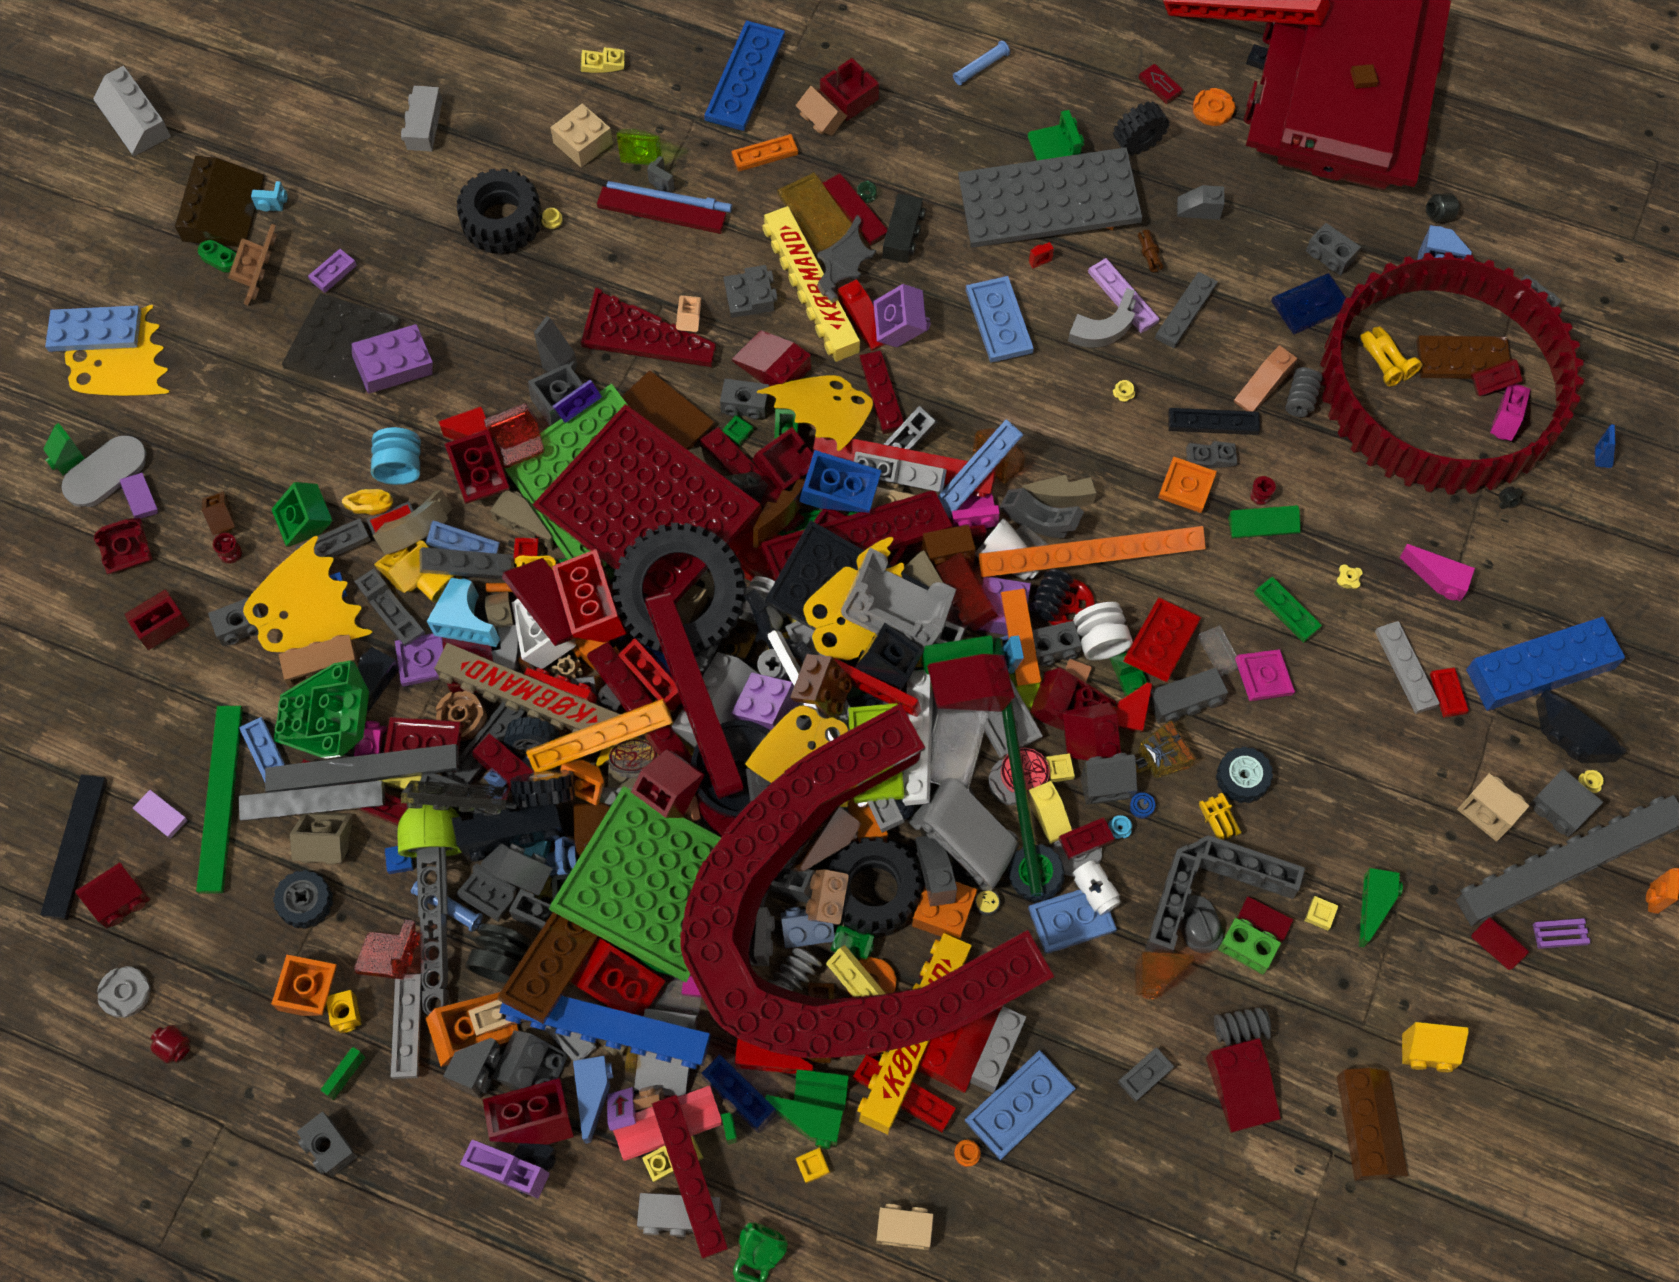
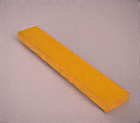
(599, 736)

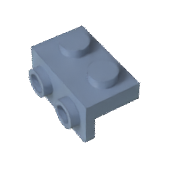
(802, 932)

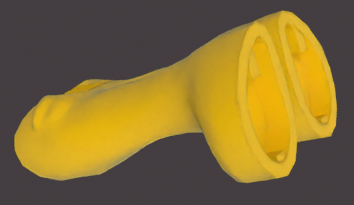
(1381, 342)

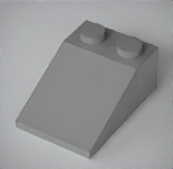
(661, 1074)

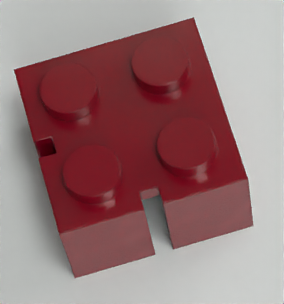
(849, 93)
(782, 462)

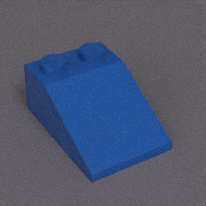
(839, 484)

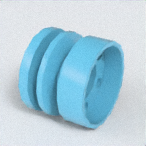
(395, 456)

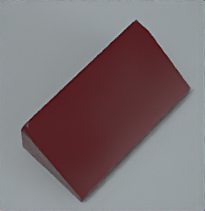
(1499, 943)

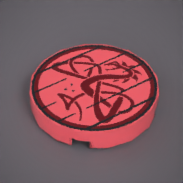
(1034, 767)

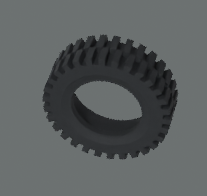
(706, 546)

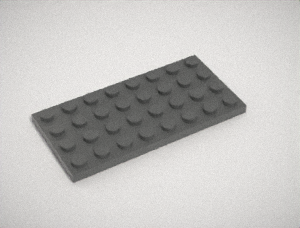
(1049, 197)

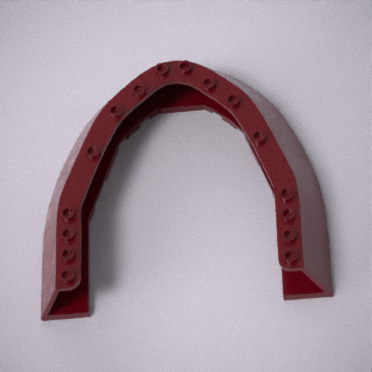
(750, 857)

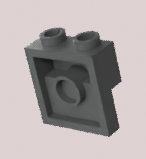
(750, 292)

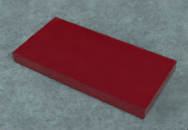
(539, 593)

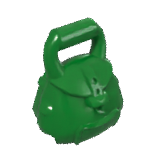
(760, 1250)

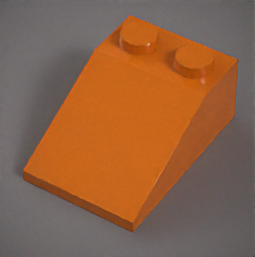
(453, 1028)

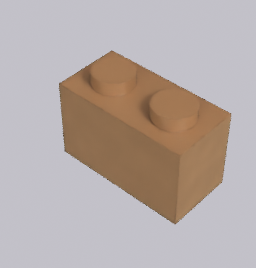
(821, 111)

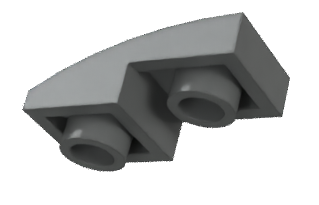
(1212, 456)

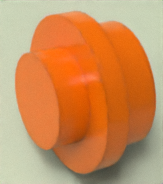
(967, 1153)

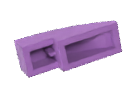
(505, 1168)

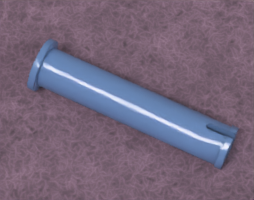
(982, 62)
(456, 911)

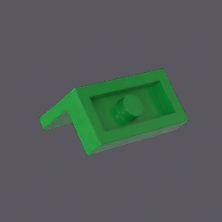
(821, 1089)

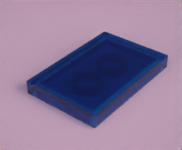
(1309, 303)

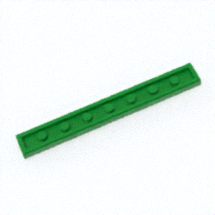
(219, 800)

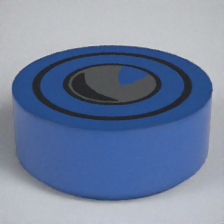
(1142, 805)

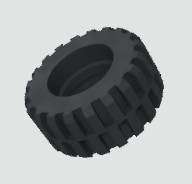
(493, 189)
(894, 861)

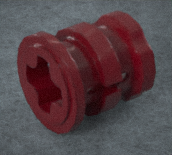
(1262, 490)

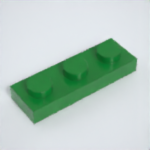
(1287, 609)

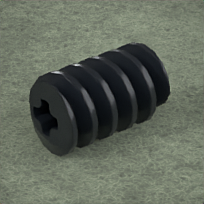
(1050, 594)

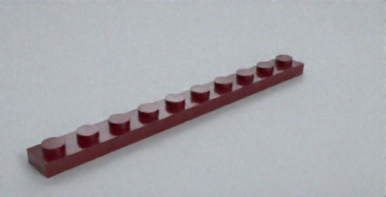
(632, 697)

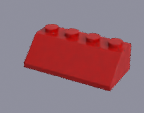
(588, 598)
(956, 1054)

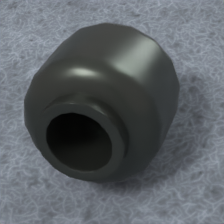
(1442, 207)

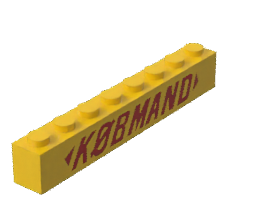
(901, 1064)

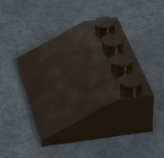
(218, 202)

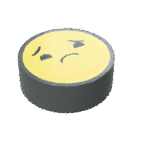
(987, 902)

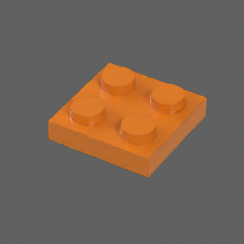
(1187, 484)

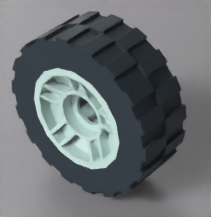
(1255, 768)

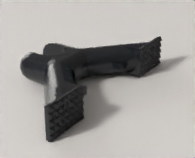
(758, 607)

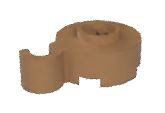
(463, 703)

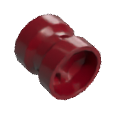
(227, 548)

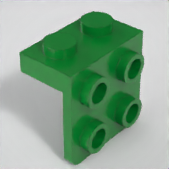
(1057, 140)

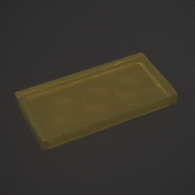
(815, 211)

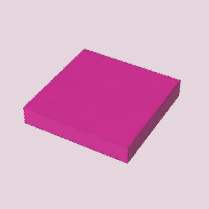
(1264, 675)

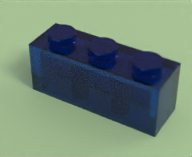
(738, 1093)

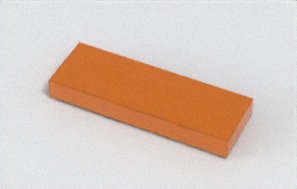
(764, 152)

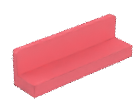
(645, 1136)

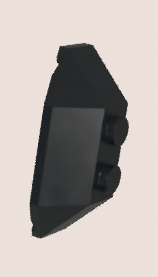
(1575, 731)

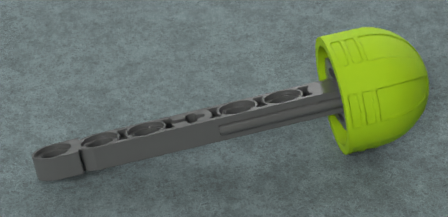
(430, 838)

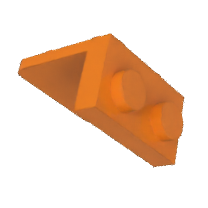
(1663, 891)

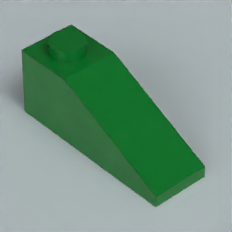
(1378, 896)
(812, 1121)

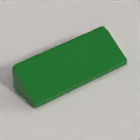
(1264, 521)
(955, 650)

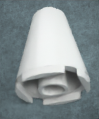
(1005, 538)

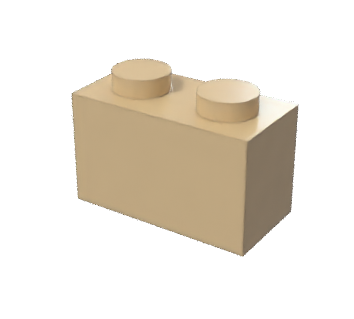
(904, 1227)

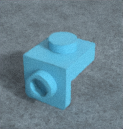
(270, 200)

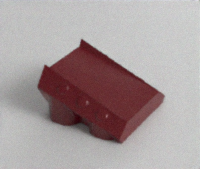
(122, 545)

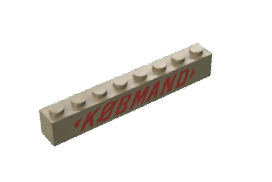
(518, 690)

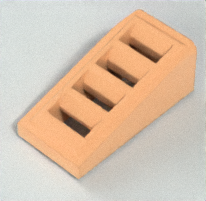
(688, 313)

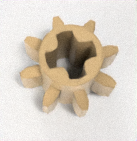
(569, 665)

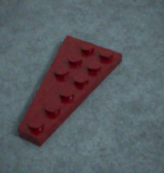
(634, 331)

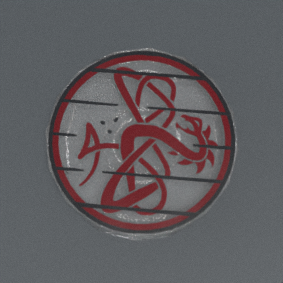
(631, 757)

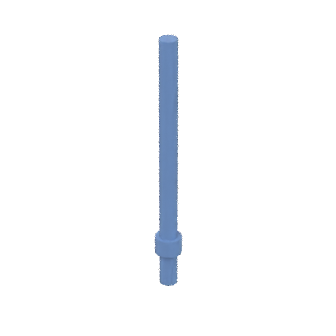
(709, 203)

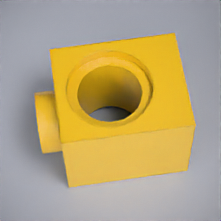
(335, 1004)

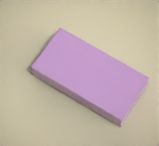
(160, 814)

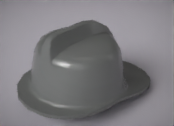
(1201, 925)

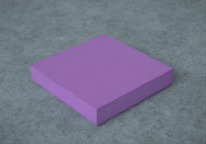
(419, 659)

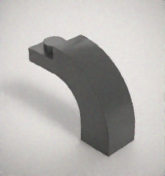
(1040, 518)

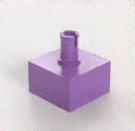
(900, 315)

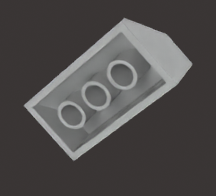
(130, 112)
(724, 683)

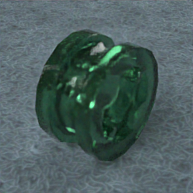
(866, 185)

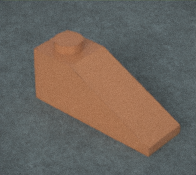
(1266, 379)

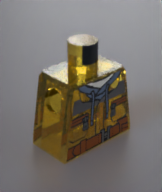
(1164, 752)

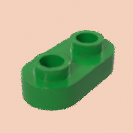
(216, 255)

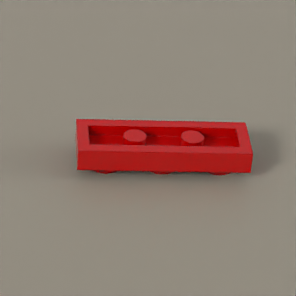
(581, 690)

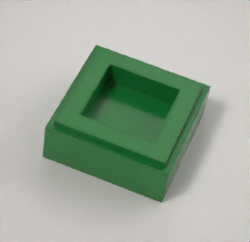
(737, 430)
(729, 1128)

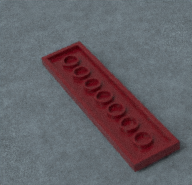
(901, 519)

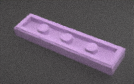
(1115, 286)

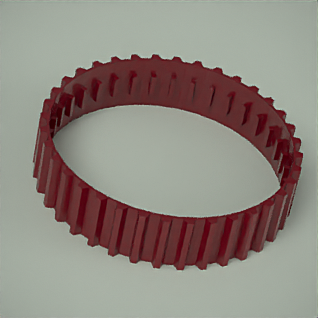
(1481, 283)

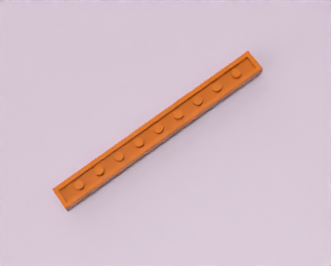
(1091, 551)

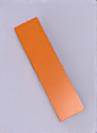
(1018, 623)

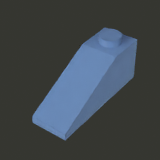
(592, 1088)

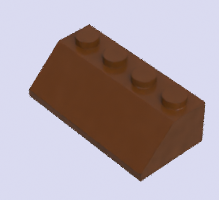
(1371, 1124)

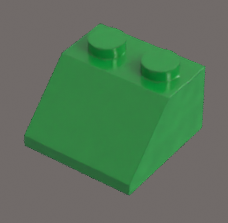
(301, 513)

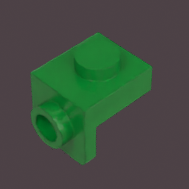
(859, 944)

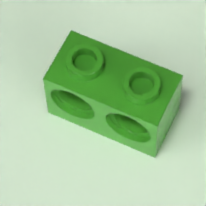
(1246, 951)

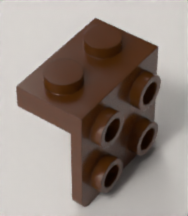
(822, 684)

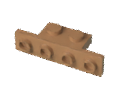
(249, 261)

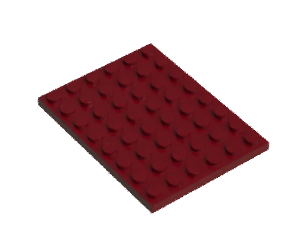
(633, 483)

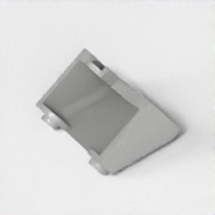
(889, 599)
(967, 833)

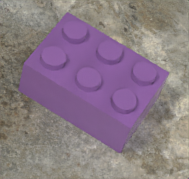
(392, 358)

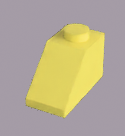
(1049, 811)

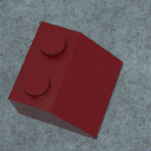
(1091, 732)
(113, 895)

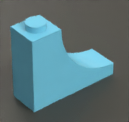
(455, 616)

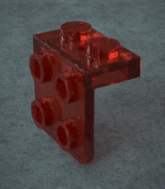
(516, 435)
(388, 953)

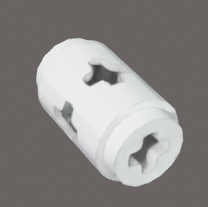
(1107, 898)

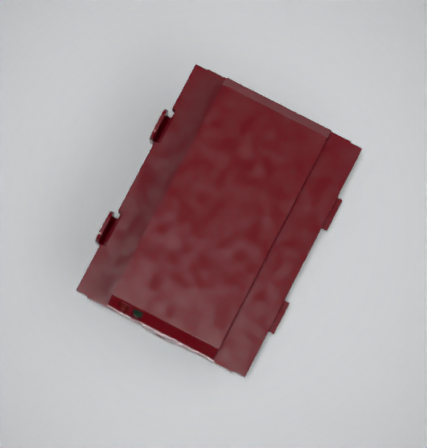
(1318, 117)

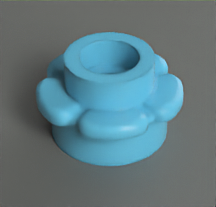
(1120, 821)

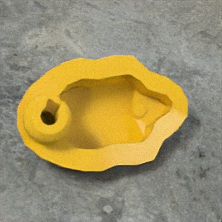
(368, 501)

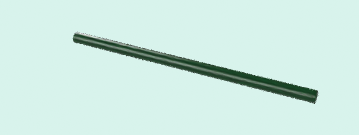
(1020, 791)

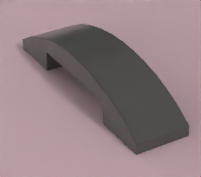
(389, 608)

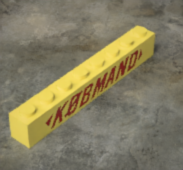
(804, 274)

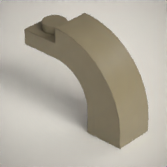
(414, 526)

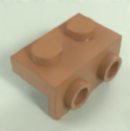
(827, 896)

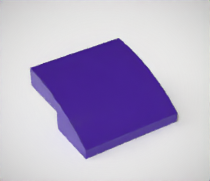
(577, 401)

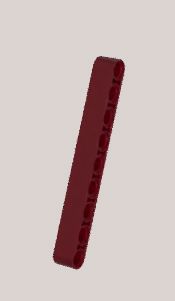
(694, 695)

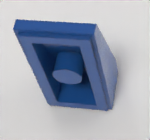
(1605, 449)

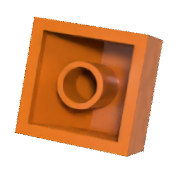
(303, 986)

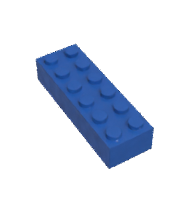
(1545, 663)

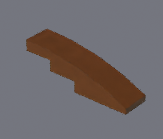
(777, 515)

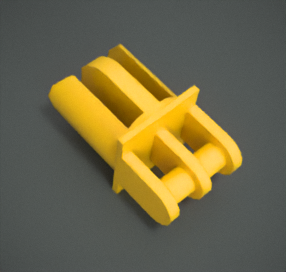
(1222, 819)

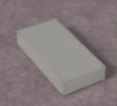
(572, 1045)

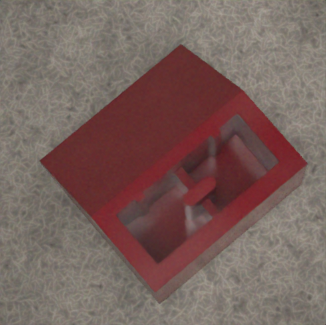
(156, 619)
(668, 784)

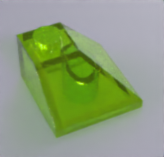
(638, 146)

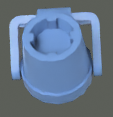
(563, 858)

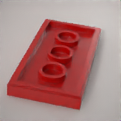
(1162, 639)

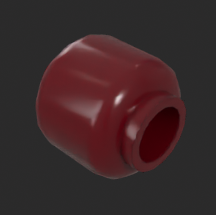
(170, 1044)

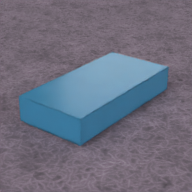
(1013, 653)

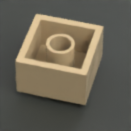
(581, 135)
(1493, 807)

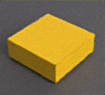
(812, 1165)

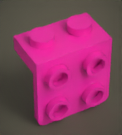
(976, 511)

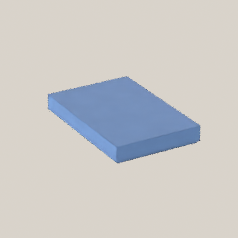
(1069, 921)

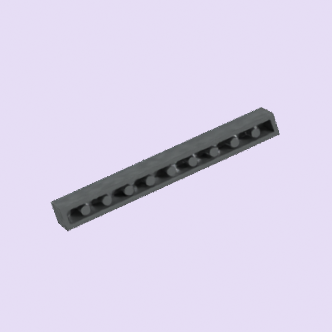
(1569, 861)

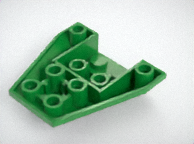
(324, 712)

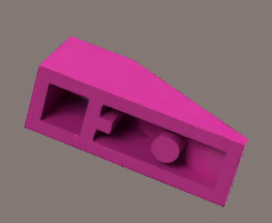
(1510, 412)
(1441, 573)

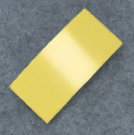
(600, 62)
(659, 1164)

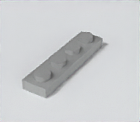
(1407, 667)
(406, 1027)

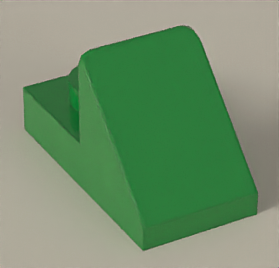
(1128, 675)

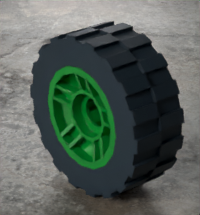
(1051, 873)

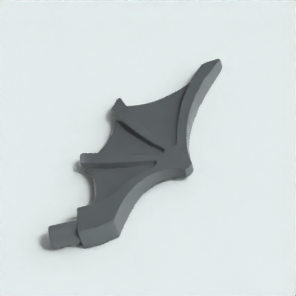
(843, 260)

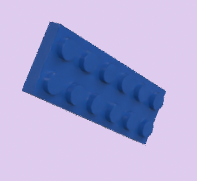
(744, 75)

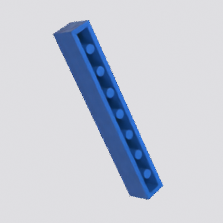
(621, 1029)

